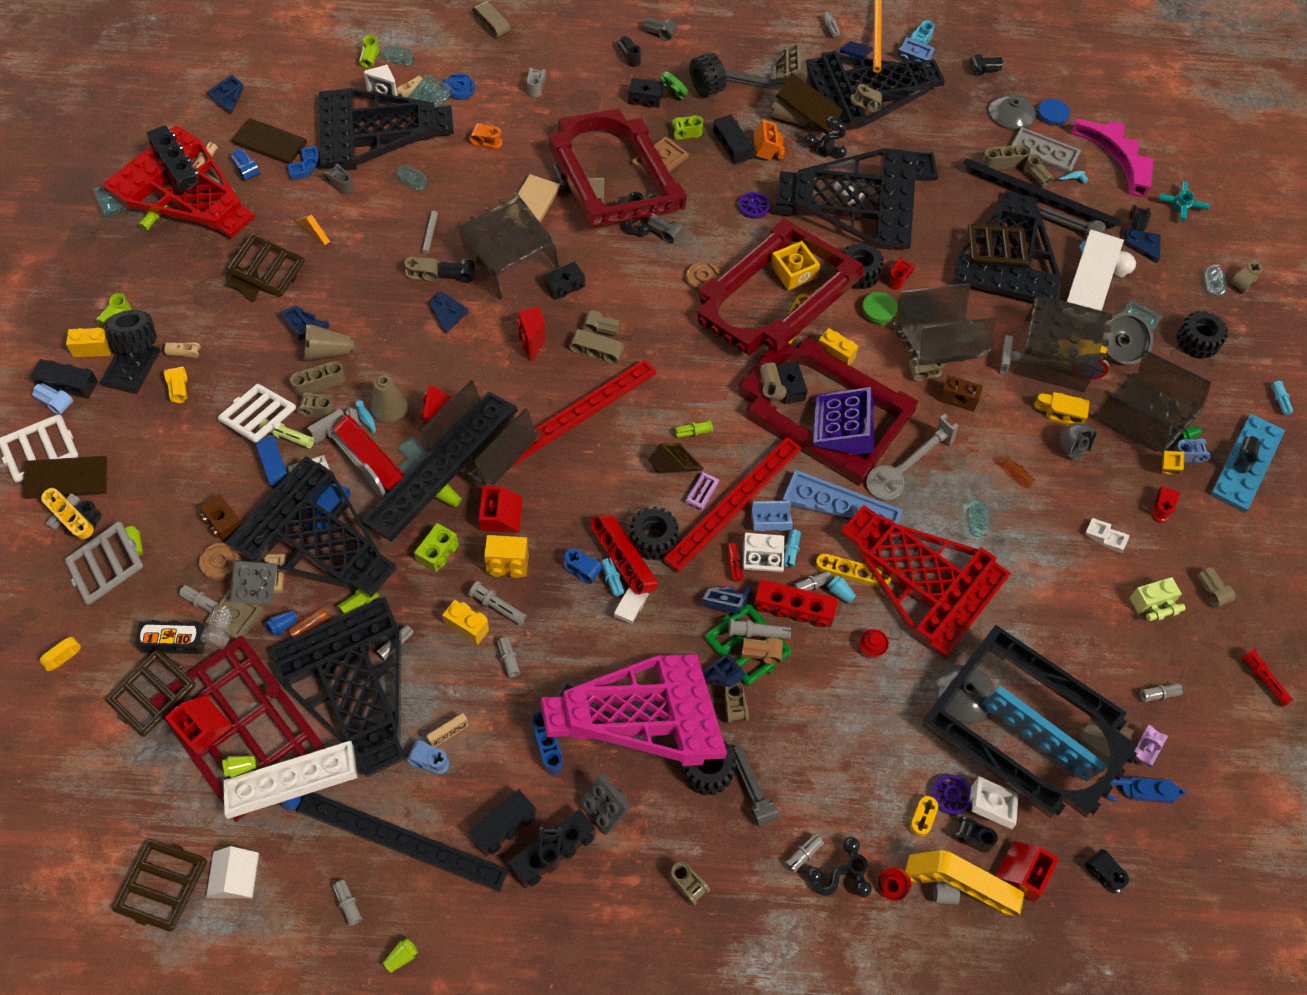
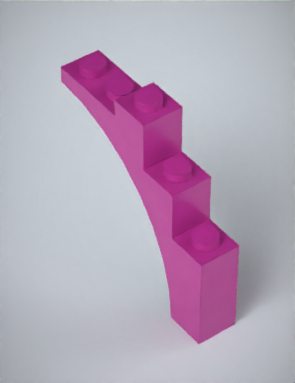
(1125, 151)

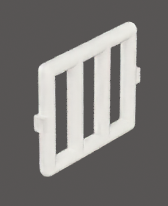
(240, 401)
(40, 427)

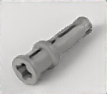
(490, 596)
(750, 629)

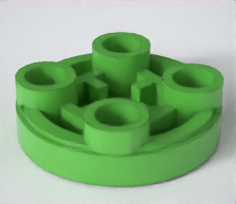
(672, 83)
(879, 308)

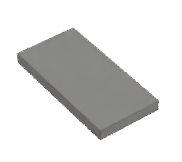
(1053, 153)

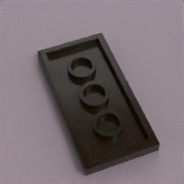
(807, 102)
(269, 141)
(67, 475)

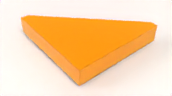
(311, 226)

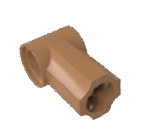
(768, 650)

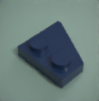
(227, 93)
(1144, 243)
(447, 311)
(297, 319)
(727, 598)
(724, 672)

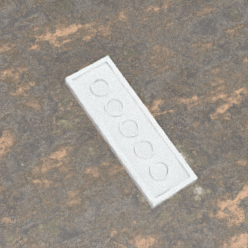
(1095, 270)
(289, 779)

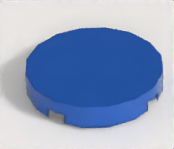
(462, 86)
(1053, 112)

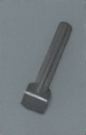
(1073, 223)
(763, 809)

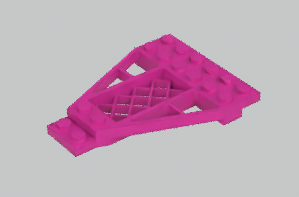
(679, 690)

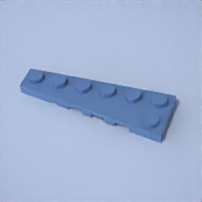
(825, 497)

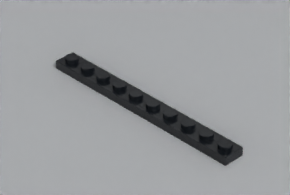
(1048, 196)
(404, 841)

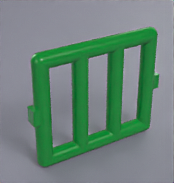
(723, 650)

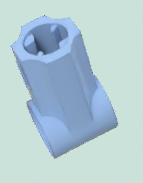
(55, 400)

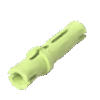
(304, 440)

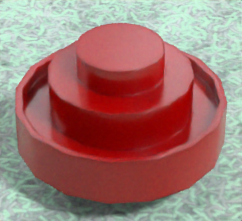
(873, 643)
(894, 883)

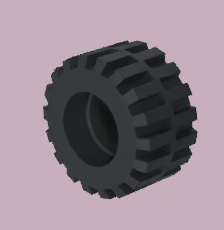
(707, 74)
(871, 260)
(130, 331)
(1202, 334)
(653, 519)
(711, 782)

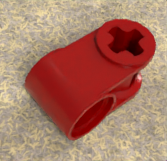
(900, 273)
(1165, 504)

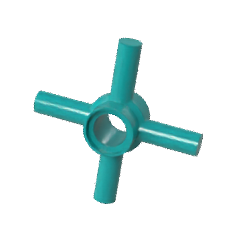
(1183, 201)

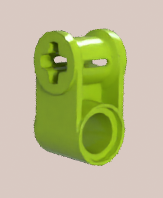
(689, 127)

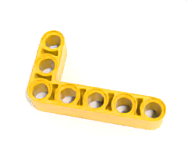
(966, 877)

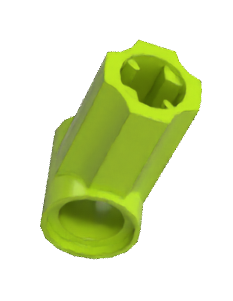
(369, 51)
(117, 304)
(357, 601)

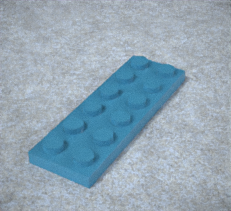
(1239, 488)
(1043, 734)

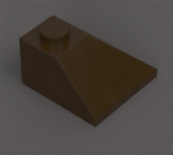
(673, 458)

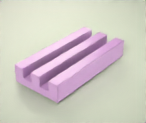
(701, 506)

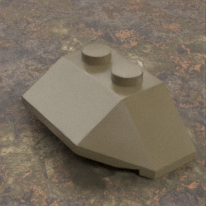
(790, 61)

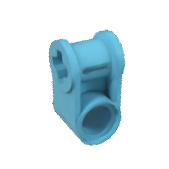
(924, 32)

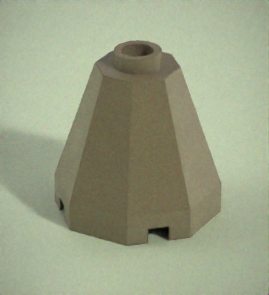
(1095, 741)

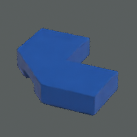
(305, 168)

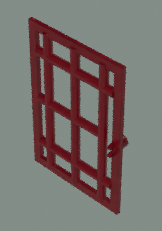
(273, 690)

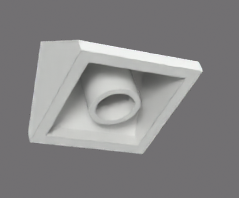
(380, 80)
(232, 873)

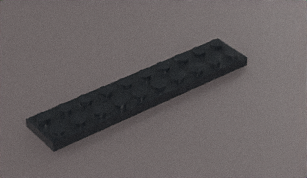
(439, 466)

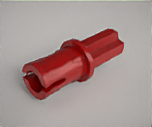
(734, 562)

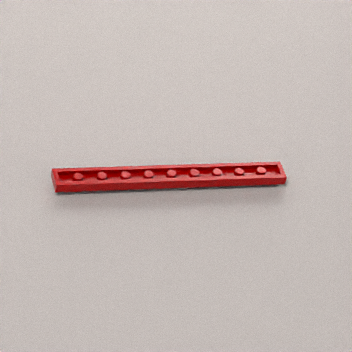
(590, 405)
(732, 505)

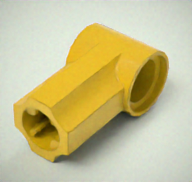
(176, 380)

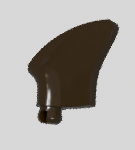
(247, 289)

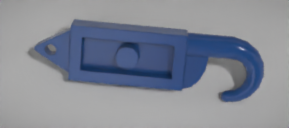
(1148, 789)

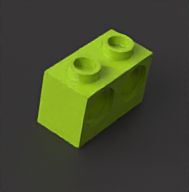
(432, 546)

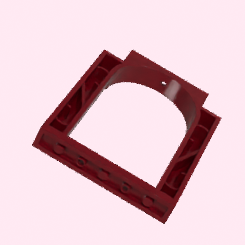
(636, 133)
(779, 332)
(813, 355)

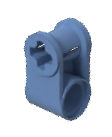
(1193, 450)
(424, 756)

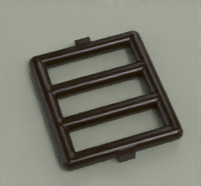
(990, 258)
(264, 284)
(158, 715)
(178, 904)

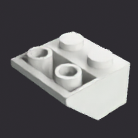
(763, 552)

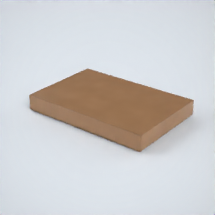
(669, 152)

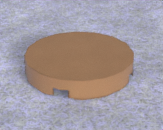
(699, 274)
(218, 561)

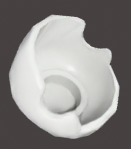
(1125, 264)

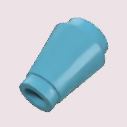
(841, 589)

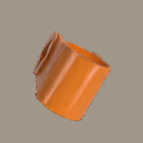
(485, 136)

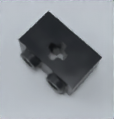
(645, 92)
(564, 280)
(793, 381)

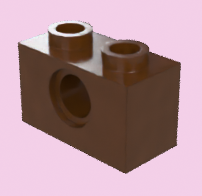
(960, 393)
(219, 508)

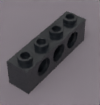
(173, 158)
(575, 823)

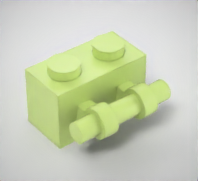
(1155, 596)

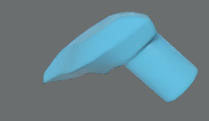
(1075, 175)
(365, 416)

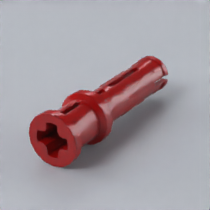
(1261, 669)

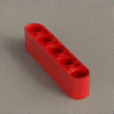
(368, 451)
(623, 554)

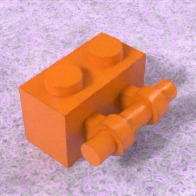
(768, 141)

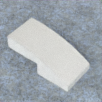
(1104, 535)
(630, 606)

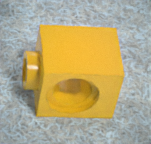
(1172, 463)

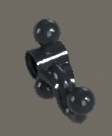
(827, 141)
(642, 229)
(862, 887)

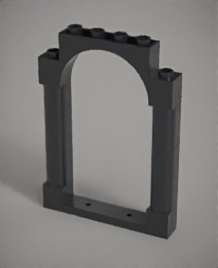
(1040, 794)

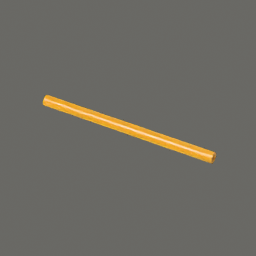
(877, 36)

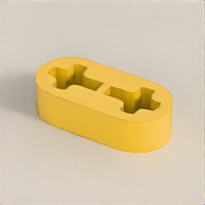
(60, 653)
(928, 818)

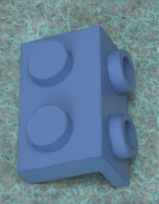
(915, 50)
(771, 515)

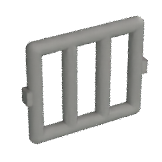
(121, 575)

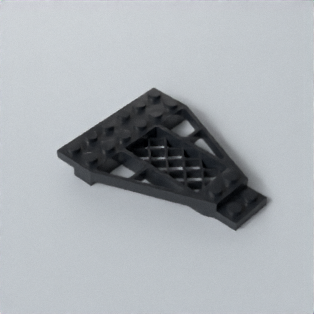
(836, 83)
(340, 119)
(894, 194)
(1010, 279)
(286, 508)
(338, 642)

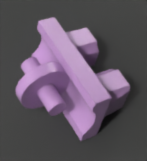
(1149, 746)

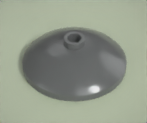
(1011, 112)
(1135, 334)
(966, 704)

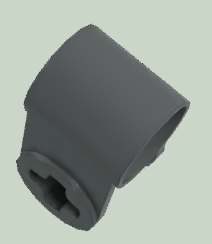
(339, 179)

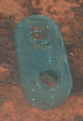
(398, 55)
(412, 177)
(1215, 284)
(978, 520)

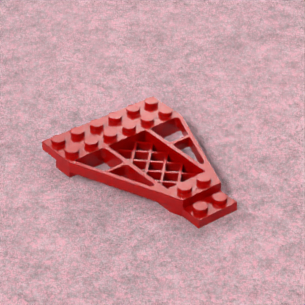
(147, 175)
(962, 601)

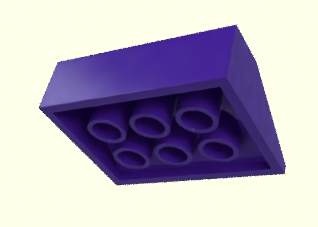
(845, 421)

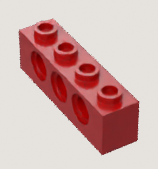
(805, 599)

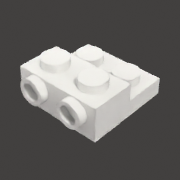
(994, 802)

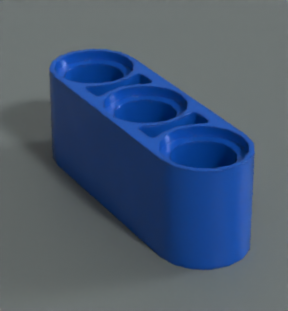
(271, 460)
(330, 501)
(547, 752)

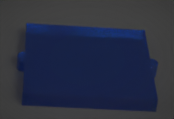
(856, 49)

